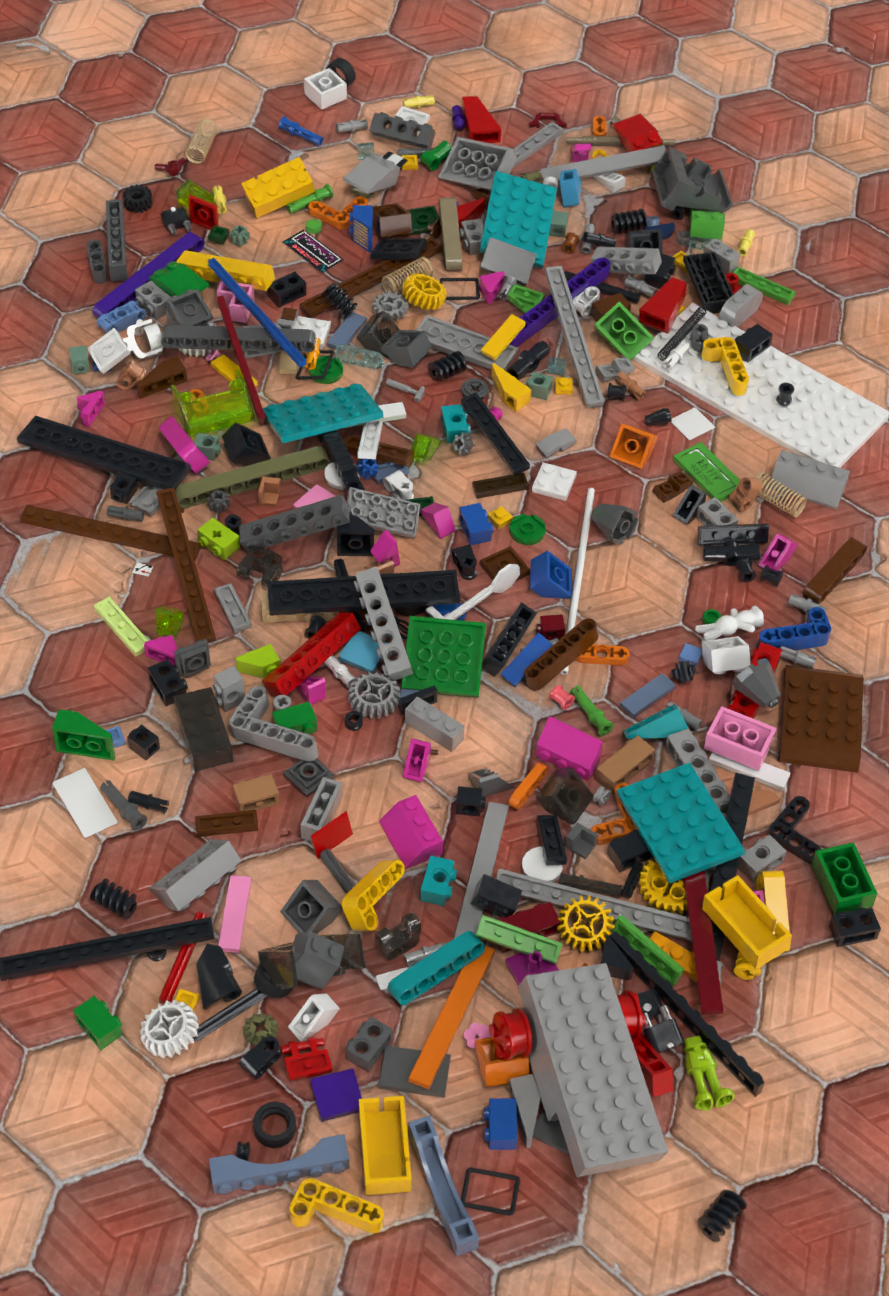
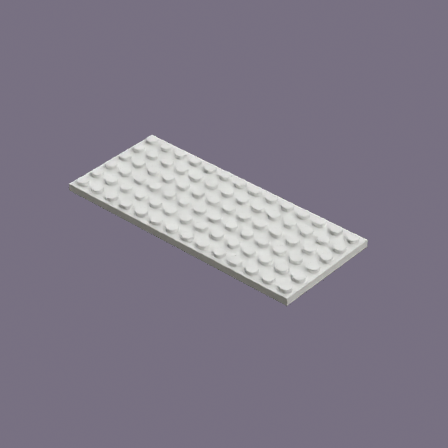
(821, 421)

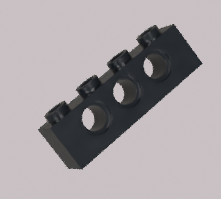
(508, 639)

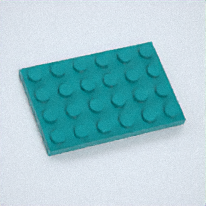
(519, 214)
(322, 413)
(680, 822)

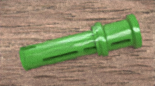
(318, 195)
(595, 715)

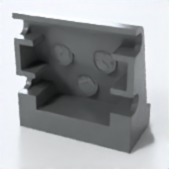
(690, 183)

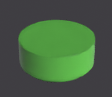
(313, 226)

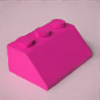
(569, 748)
(411, 832)

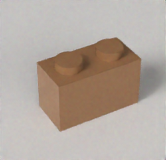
(256, 793)

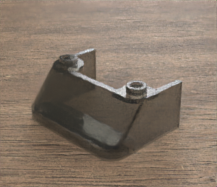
(280, 961)

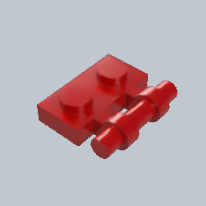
(307, 1064)

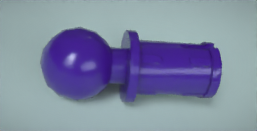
(458, 117)

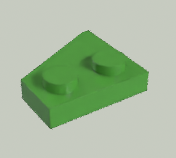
(524, 297)

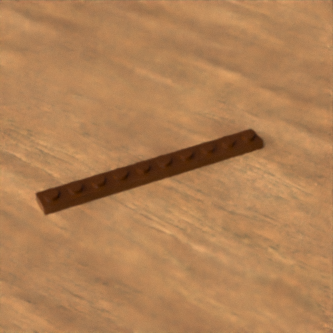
(366, 279)
(101, 530)
(185, 565)

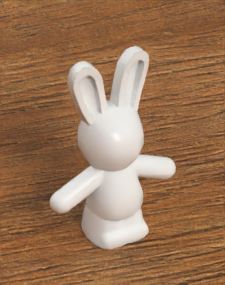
(728, 624)

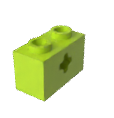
(218, 539)

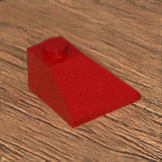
(203, 212)

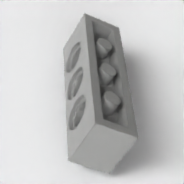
(630, 259)

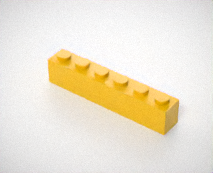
(242, 271)

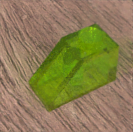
(193, 189)
(425, 446)
(168, 621)

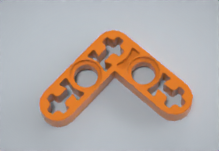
(319, 211)
(625, 823)

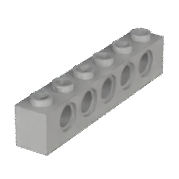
(401, 666)
(684, 749)

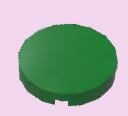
(333, 374)
(527, 529)

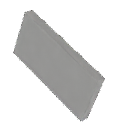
(384, 512)

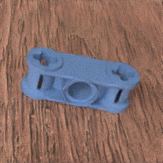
(121, 317)

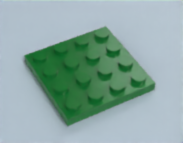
(445, 655)

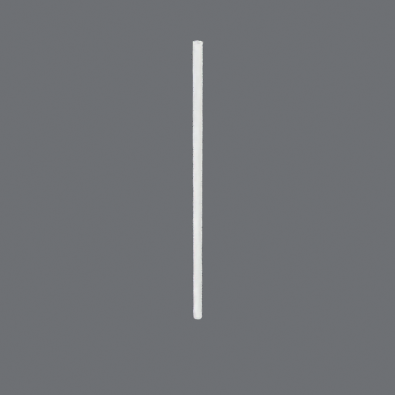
(580, 564)

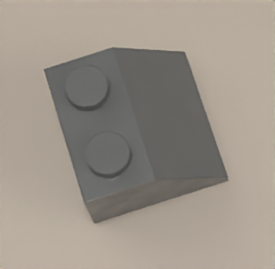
(407, 347)
(311, 907)
(316, 958)

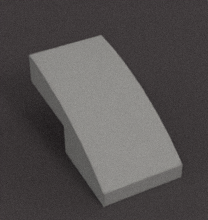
(610, 371)
(559, 440)

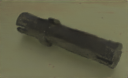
(566, 879)

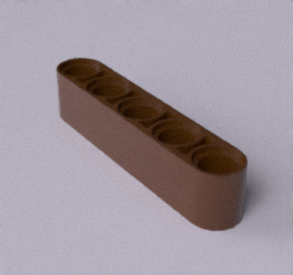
(835, 570)
(561, 654)

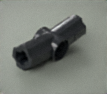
(731, 553)

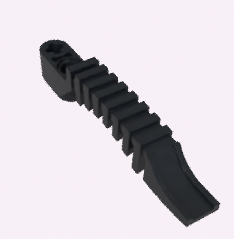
(342, 459)

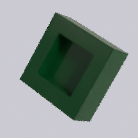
(218, 234)

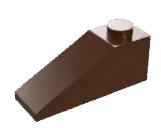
(162, 377)

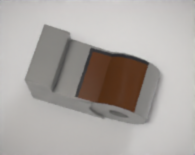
(288, 318)

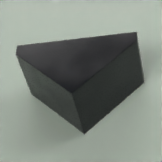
(689, 504)
(616, 962)

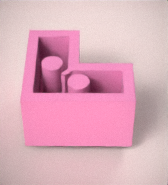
(237, 310)

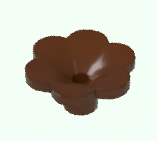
(435, 229)

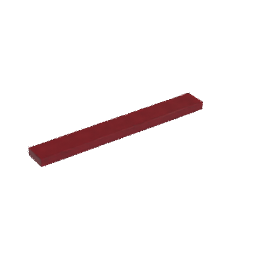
(241, 360)
(703, 946)

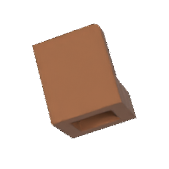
(269, 491)

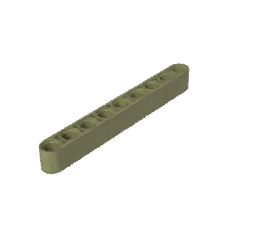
(250, 476)

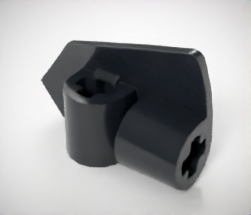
(216, 976)

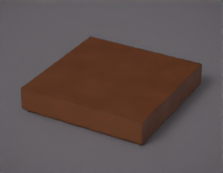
(498, 560)

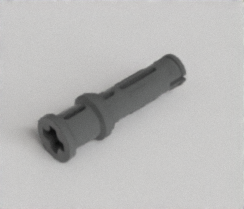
(128, 810)

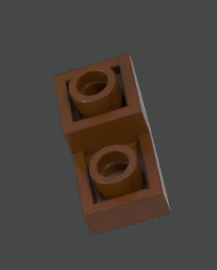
(673, 486)

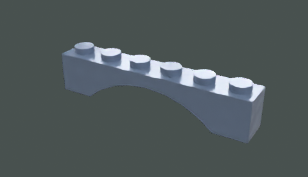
(233, 1173)
(449, 1205)

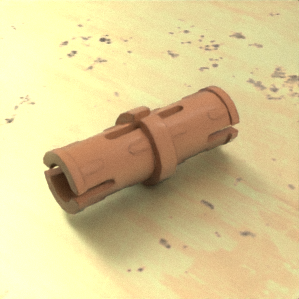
(631, 386)

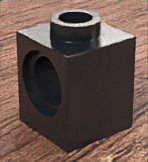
(123, 488)
(149, 745)
(469, 801)

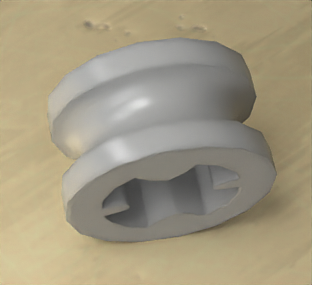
(602, 795)

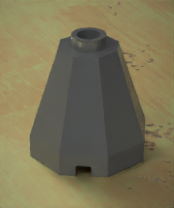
(615, 521)
(759, 684)

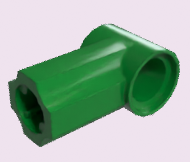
(433, 158)

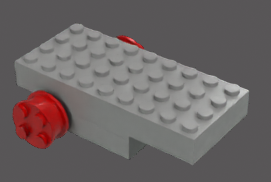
(585, 1065)

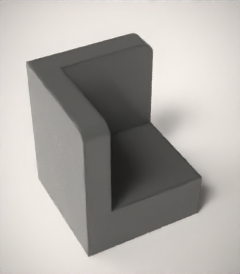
(581, 840)

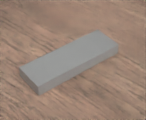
(232, 608)

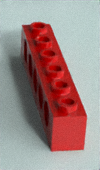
(311, 654)
(742, 703)

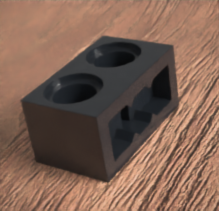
(287, 289)
(167, 681)
(856, 931)

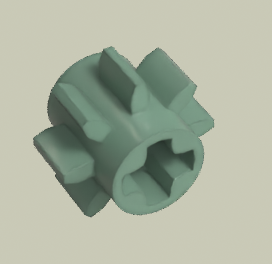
(239, 235)

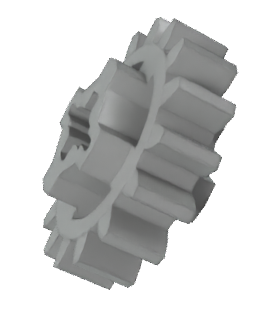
(392, 304)

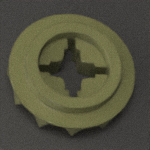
(250, 1028)

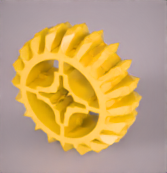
(424, 291)
(591, 918)

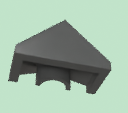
(489, 782)

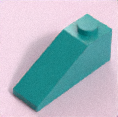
(658, 725)

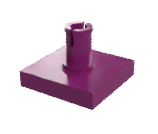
(524, 965)

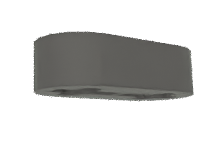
(696, 337)

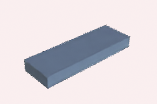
(347, 330)
(647, 695)

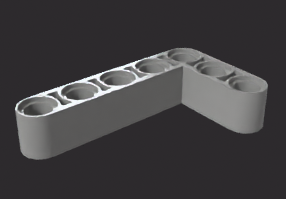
(248, 727)

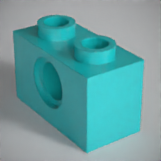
(454, 422)
(434, 891)

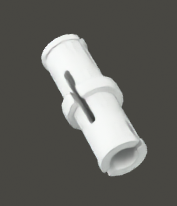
(676, 355)
(339, 670)

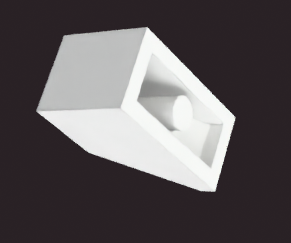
(313, 1016)

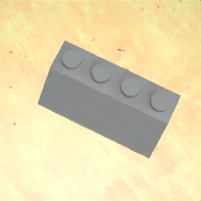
(810, 478)
(196, 874)

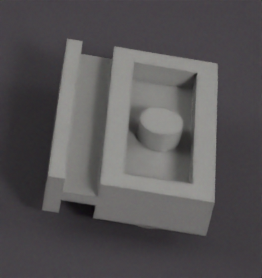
(146, 500)

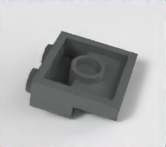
(189, 308)

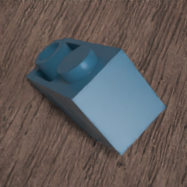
(570, 187)

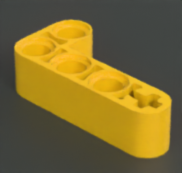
(726, 351)
(774, 890)
(360, 899)
(338, 1210)

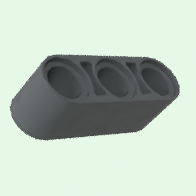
(97, 261)

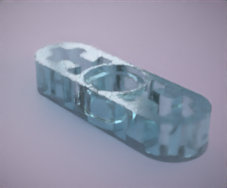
(686, 242)
(355, 350)

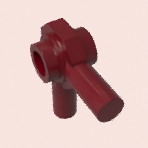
(173, 167)

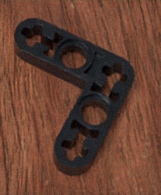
(788, 829)

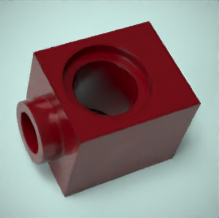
(551, 626)

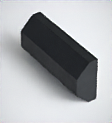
(708, 280)

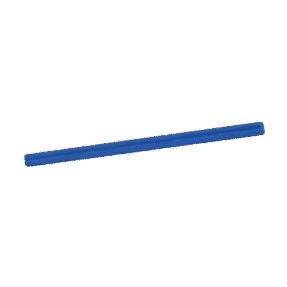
(255, 310)

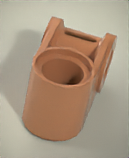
(130, 375)
(744, 494)

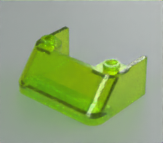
(214, 410)

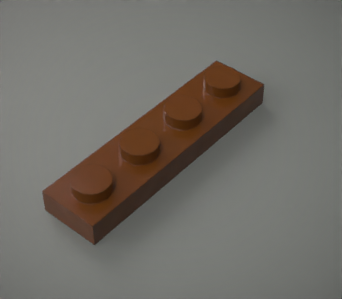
(385, 451)

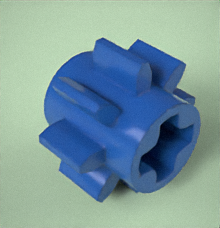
(367, 468)

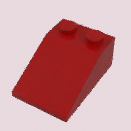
(637, 133)

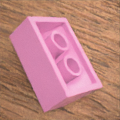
(739, 738)

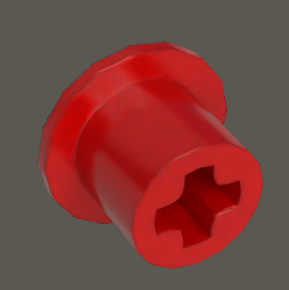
(733, 282)

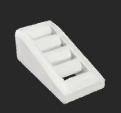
(612, 181)

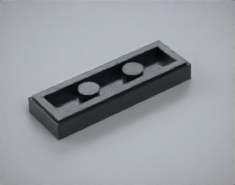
(551, 840)

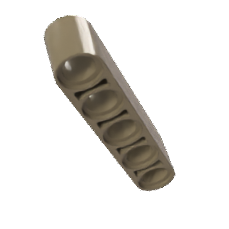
(450, 233)

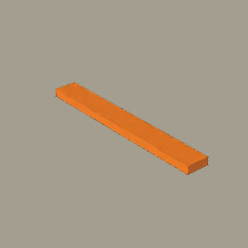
(450, 1020)

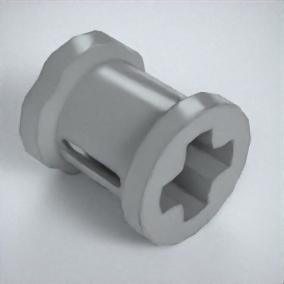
(279, 702)

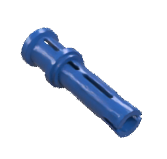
(295, 129)

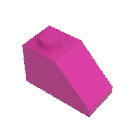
(778, 552)

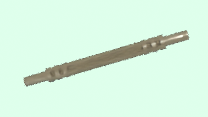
(607, 141)

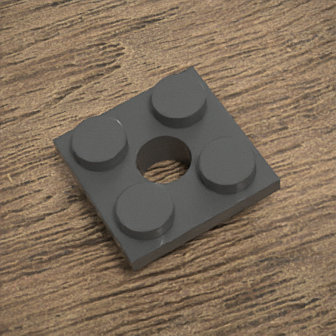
(198, 652)
(307, 783)

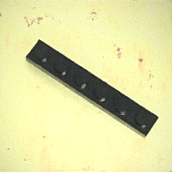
(495, 434)

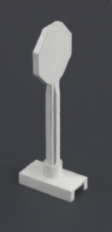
(503, 581)

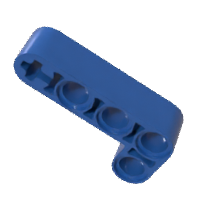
(801, 636)

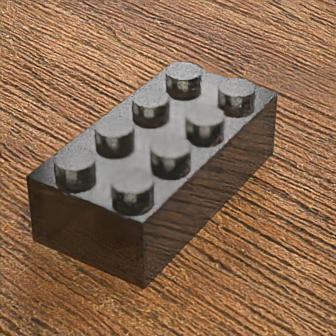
(203, 729)

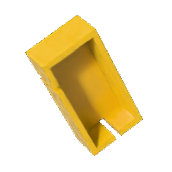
(278, 187)
(747, 922)
(385, 1146)

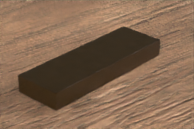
(500, 485)

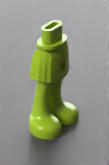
(699, 1063)

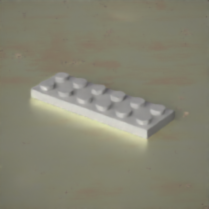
(451, 338)

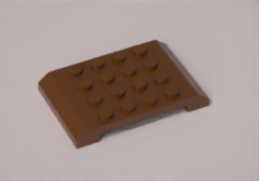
(822, 718)

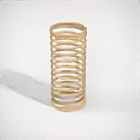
(207, 143)
(420, 267)
(794, 514)

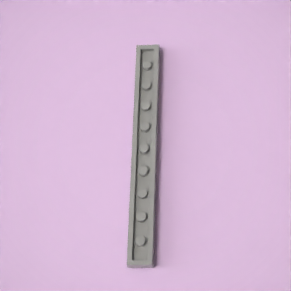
(574, 337)
(638, 915)

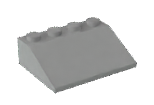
(476, 162)

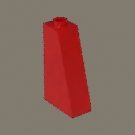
(479, 121)
(664, 306)

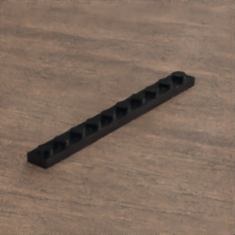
(736, 817)
(106, 948)
(690, 1018)

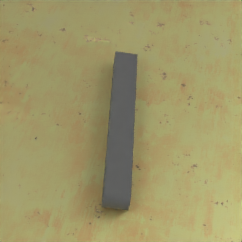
(218, 339)

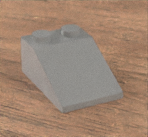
(373, 174)

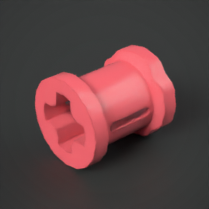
(562, 697)

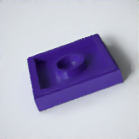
(336, 1094)

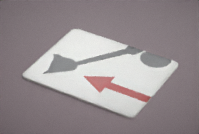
(142, 569)

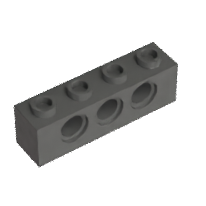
(423, 140)

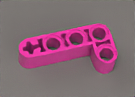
(183, 444)

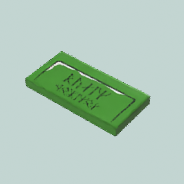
(707, 471)

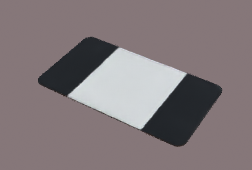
(399, 161)

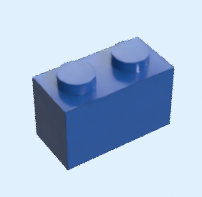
(475, 523)
(502, 1124)

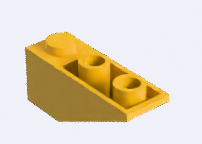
(511, 390)

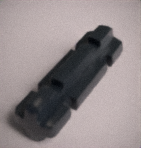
(632, 880)

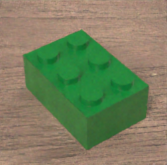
(844, 878)

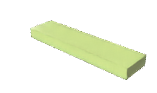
(121, 625)

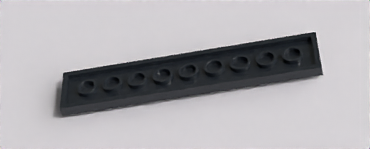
(103, 453)
(341, 594)

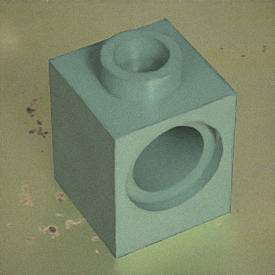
(558, 224)
(79, 359)
(540, 385)
(208, 445)

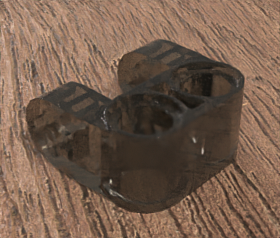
(262, 561)
(400, 938)

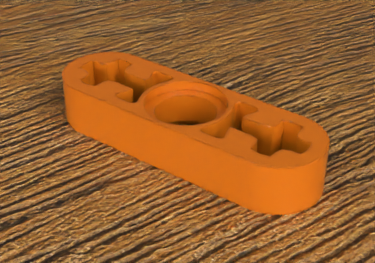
(608, 649)
(528, 785)

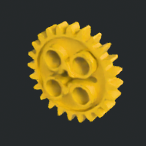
(652, 877)

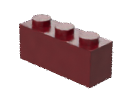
(538, 920)

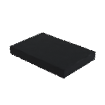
(398, 248)

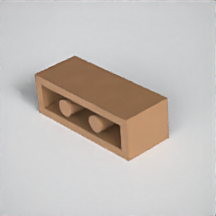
(625, 763)

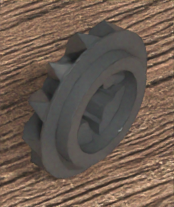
(468, 385)

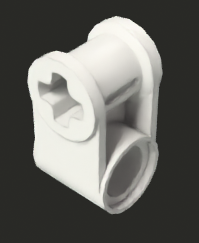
(584, 301)
(399, 485)

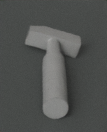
(418, 394)

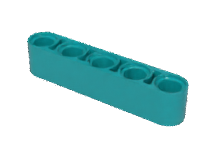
(436, 967)

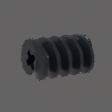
(628, 220)
(339, 299)
(447, 365)
(114, 899)
(721, 1214)

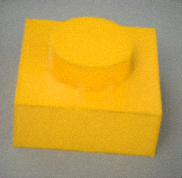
(563, 386)
(500, 517)

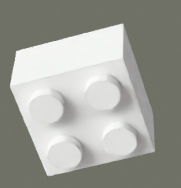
(325, 88)
(726, 654)

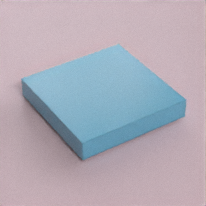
(361, 653)

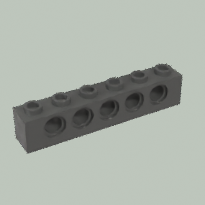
(116, 240)
(295, 523)

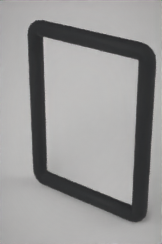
(463, 297)
(325, 371)
(486, 1208)

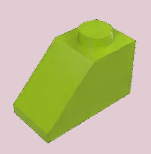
(258, 662)

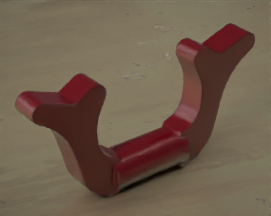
(539, 116)

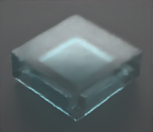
(365, 150)
(556, 366)

